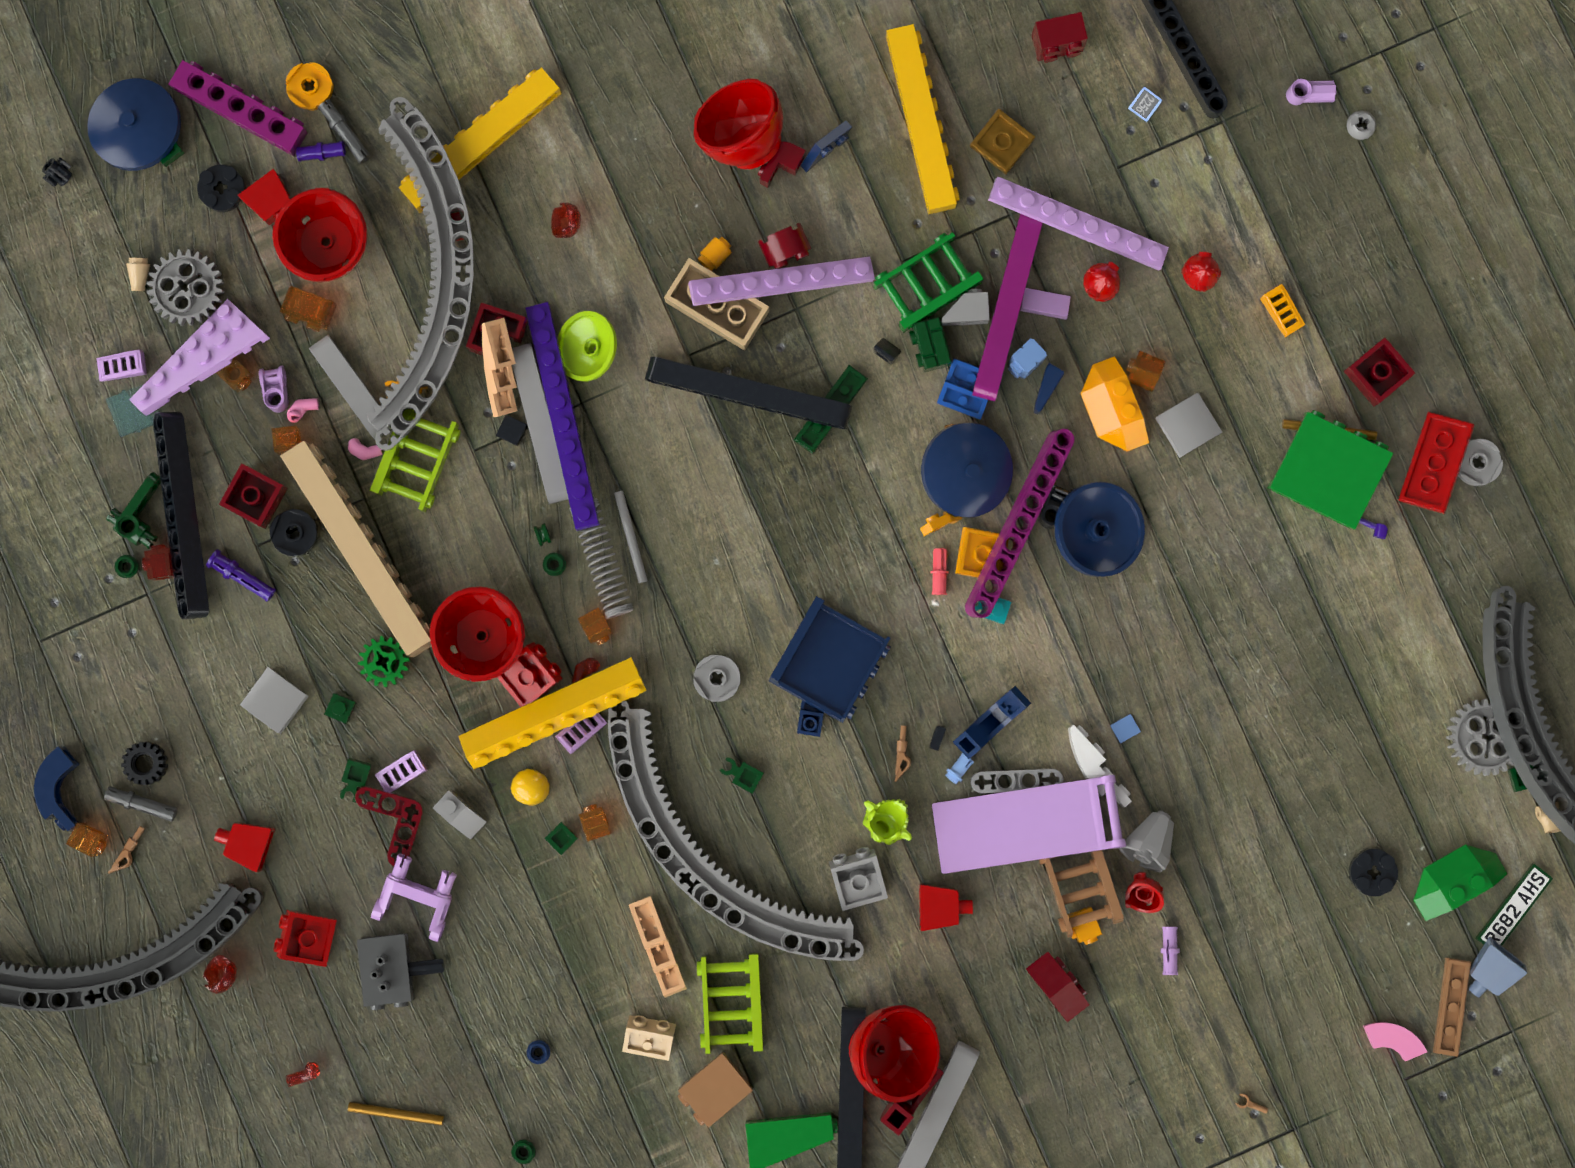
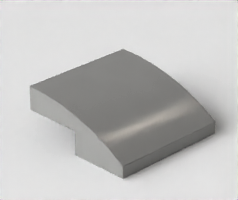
(1188, 425)
(274, 700)

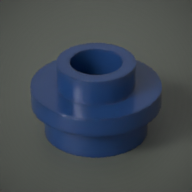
(538, 1059)

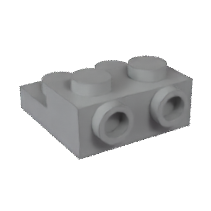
(858, 878)

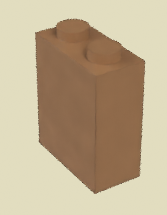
(714, 1090)

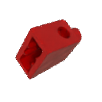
(266, 196)
(246, 844)
(941, 907)

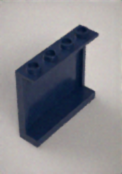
(829, 661)

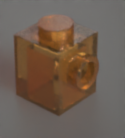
(1145, 370)

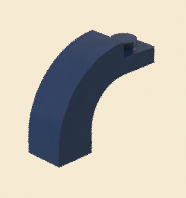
(991, 722)
(48, 787)

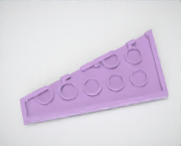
(202, 355)

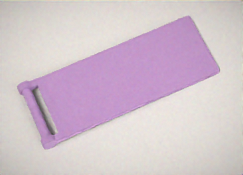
(1025, 825)

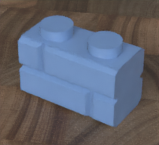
(1026, 359)

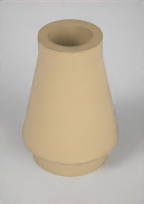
(138, 273)

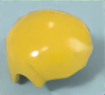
(530, 787)

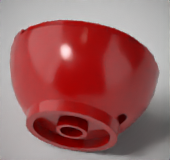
(740, 124)
(301, 244)
(460, 621)
(905, 1056)

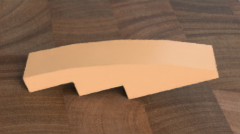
(497, 366)
(657, 946)

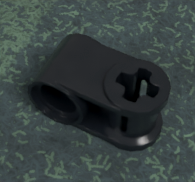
(1052, 504)

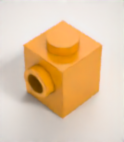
(1086, 932)

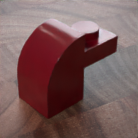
(787, 158)

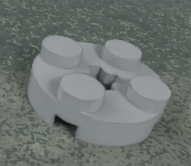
(1490, 458)
(729, 683)

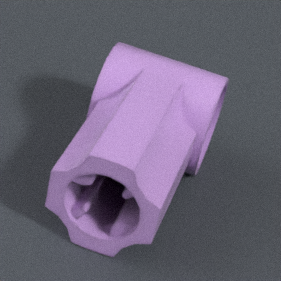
(1313, 92)

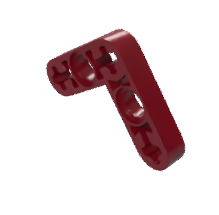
(398, 812)

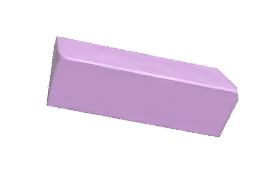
(1045, 303)

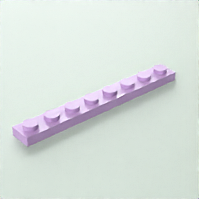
(1078, 223)
(781, 281)

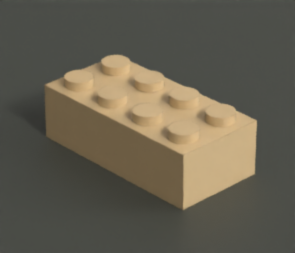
(732, 320)

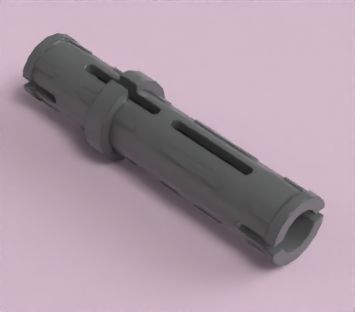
(339, 124)
(139, 803)

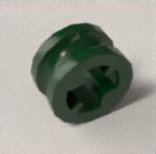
(542, 534)

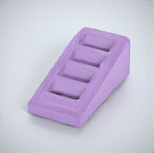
(140, 365)
(579, 742)
(420, 766)

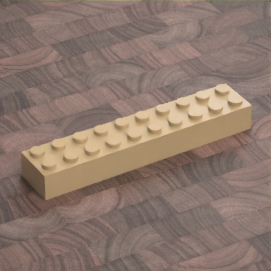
(358, 548)

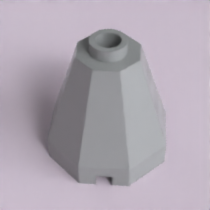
(1151, 842)

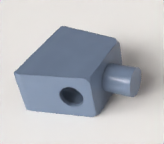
(1495, 969)

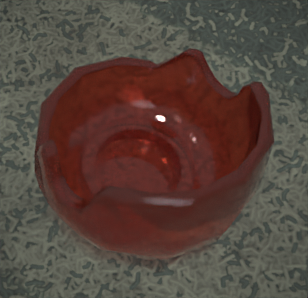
(565, 221)
(220, 974)

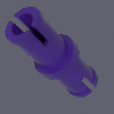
(320, 151)

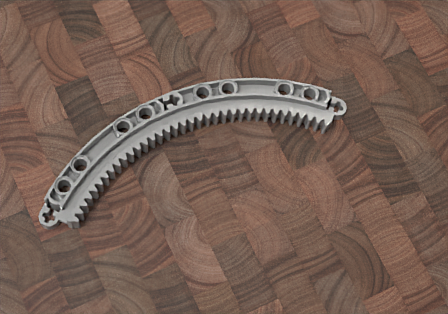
(440, 197)
(758, 918)

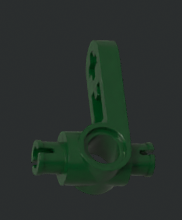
(141, 532)

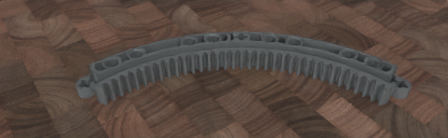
(1513, 695)
(167, 957)

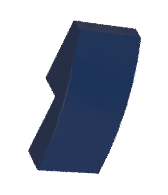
(810, 720)

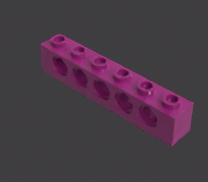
(188, 74)

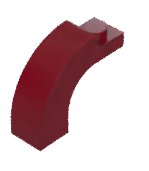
(899, 1114)

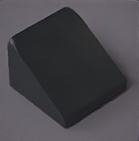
(886, 351)

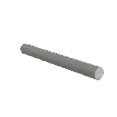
(630, 536)

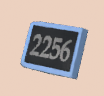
(1145, 104)

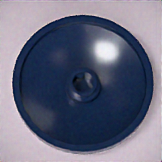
(134, 124)
(967, 470)
(1099, 529)

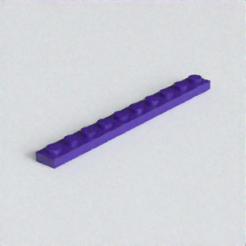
(562, 416)

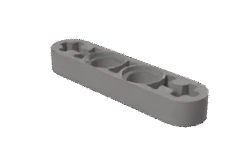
(1016, 777)

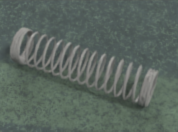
(609, 612)

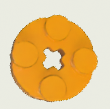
(296, 89)

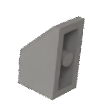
(968, 310)
(459, 814)

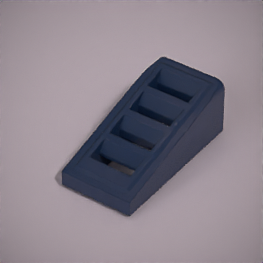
(1049, 382)

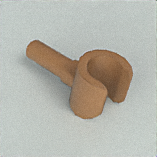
(1251, 1104)

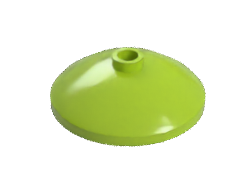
(577, 345)

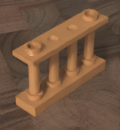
(1102, 888)

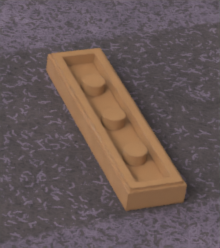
(1451, 1007)

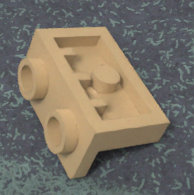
(649, 1037)

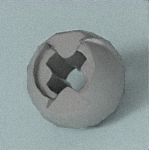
(1362, 117)

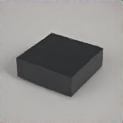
(511, 430)
(937, 738)

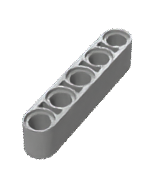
(345, 380)

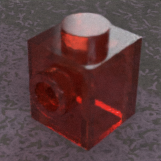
(157, 563)

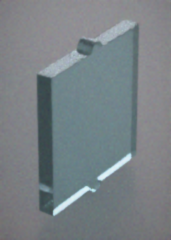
(126, 415)

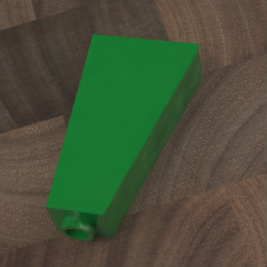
(785, 1137)

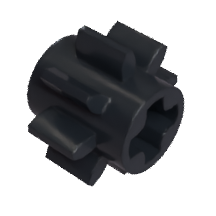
(56, 172)

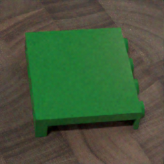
(1331, 469)

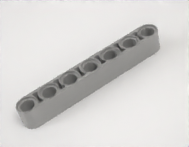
(539, 422)
(939, 1107)

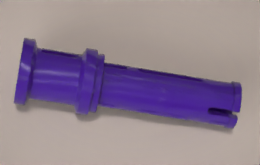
(231, 570)

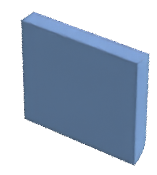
(1125, 728)

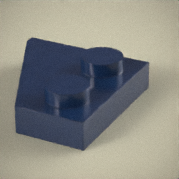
(826, 145)

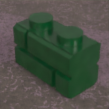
(930, 344)

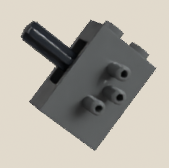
(388, 970)

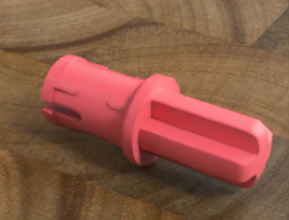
(939, 571)

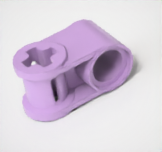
(274, 383)

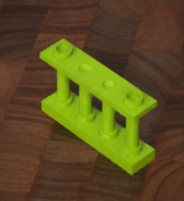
(391, 461)
(752, 1014)

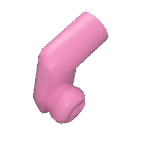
(300, 407)
(363, 452)

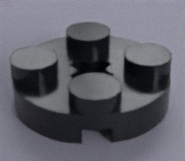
(209, 181)
(288, 520)
(1383, 882)

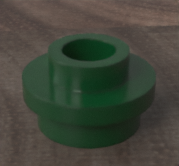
(551, 557)
(119, 566)
(520, 1158)

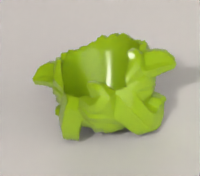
(887, 821)

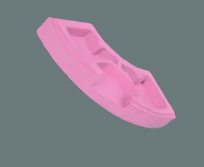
(1395, 1037)

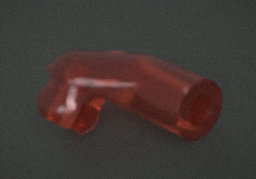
(585, 668)
(311, 1072)

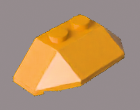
(1113, 406)

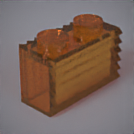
(308, 309)

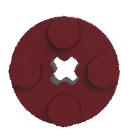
(785, 246)

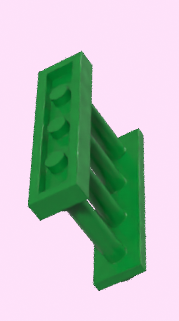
(948, 292)

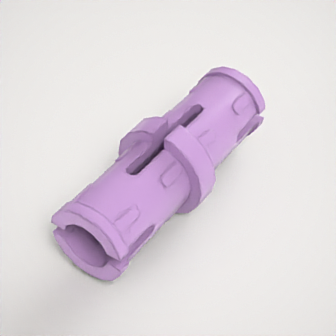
(1170, 951)

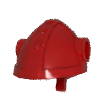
(1201, 272)
(1102, 281)
(1143, 892)

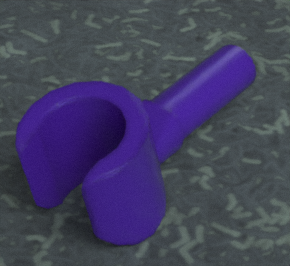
(1380, 530)

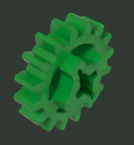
(370, 668)

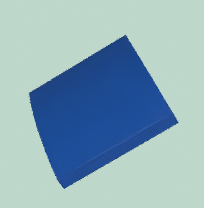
(959, 388)

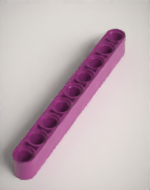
(1007, 308)
(1010, 529)

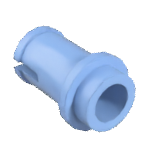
(959, 769)

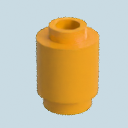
(715, 253)

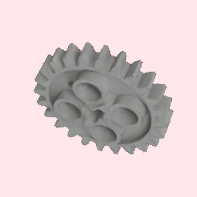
(173, 271)
(1463, 737)

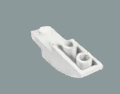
(1090, 758)

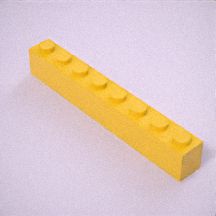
(921, 119)
(493, 128)
(552, 713)

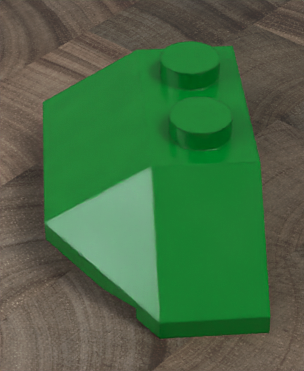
(1456, 880)

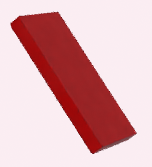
(1436, 462)

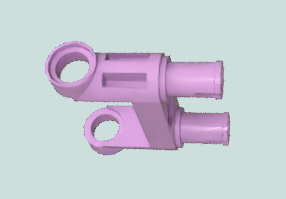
(437, 898)

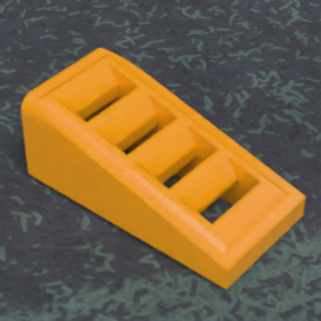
(1271, 308)

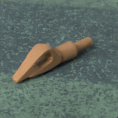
(901, 755)
(126, 852)

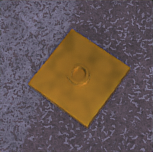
(1002, 141)

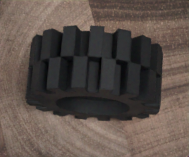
(131, 757)

